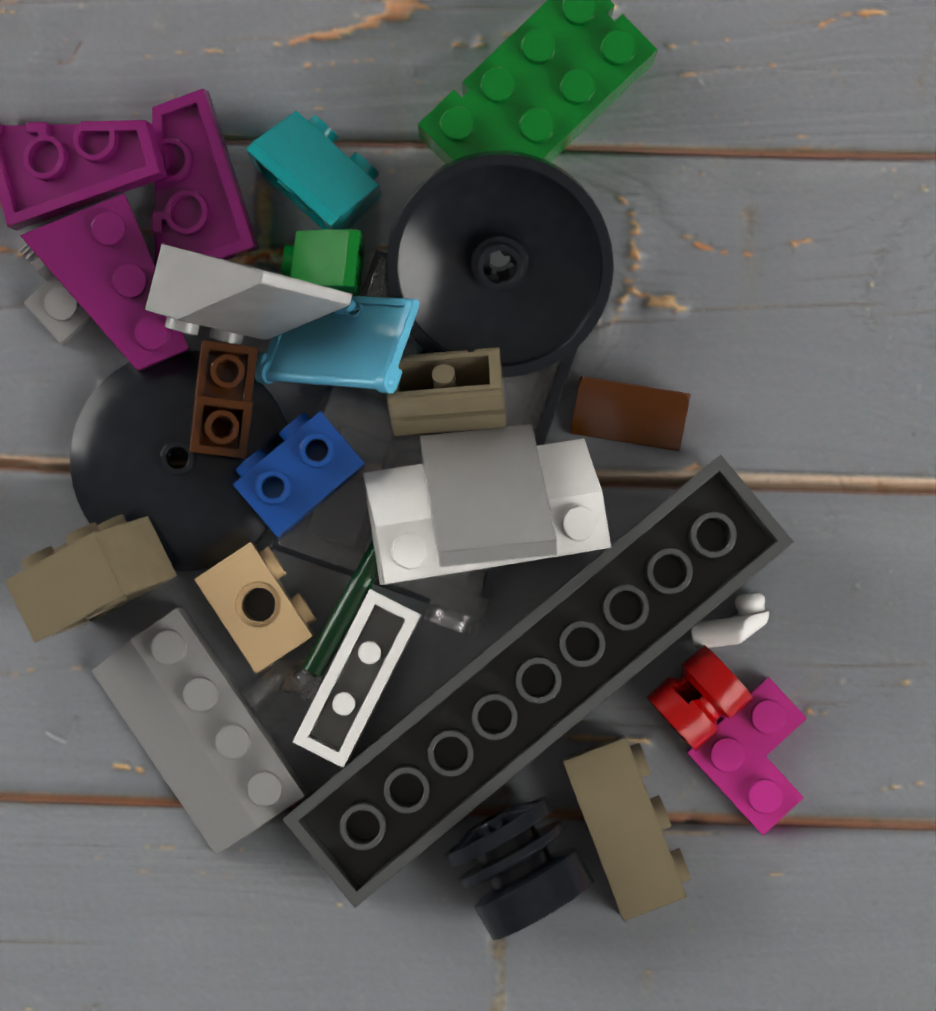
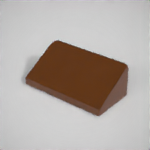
(629, 413)

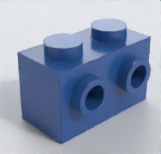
(297, 473)

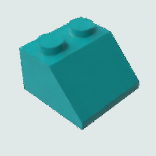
(315, 173)

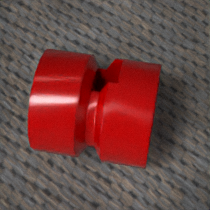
(701, 677)

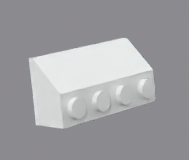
(404, 524)

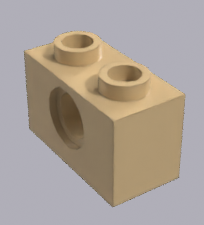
(227, 589)

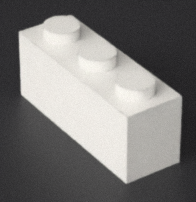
(357, 678)

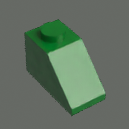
(327, 258)

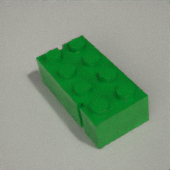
(541, 83)

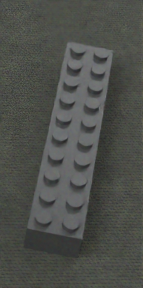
(537, 681)

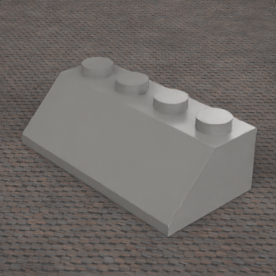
(199, 730)

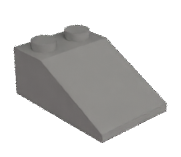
(234, 297)

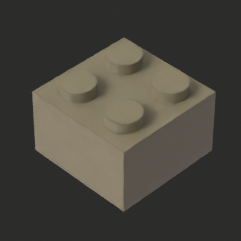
(89, 575)

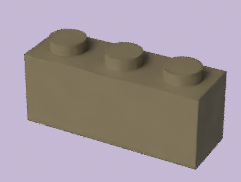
(627, 826)

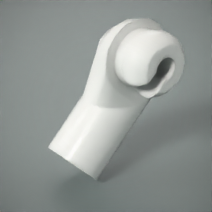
(733, 629)

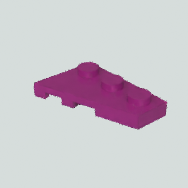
(70, 166)
(200, 198)
(110, 274)

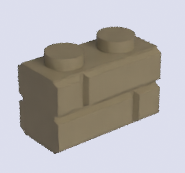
(448, 393)

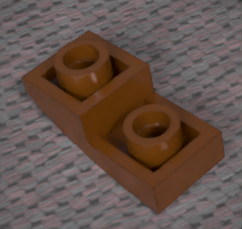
(223, 399)

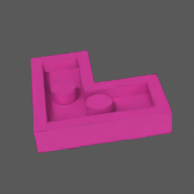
(738, 759)

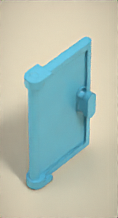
(344, 347)

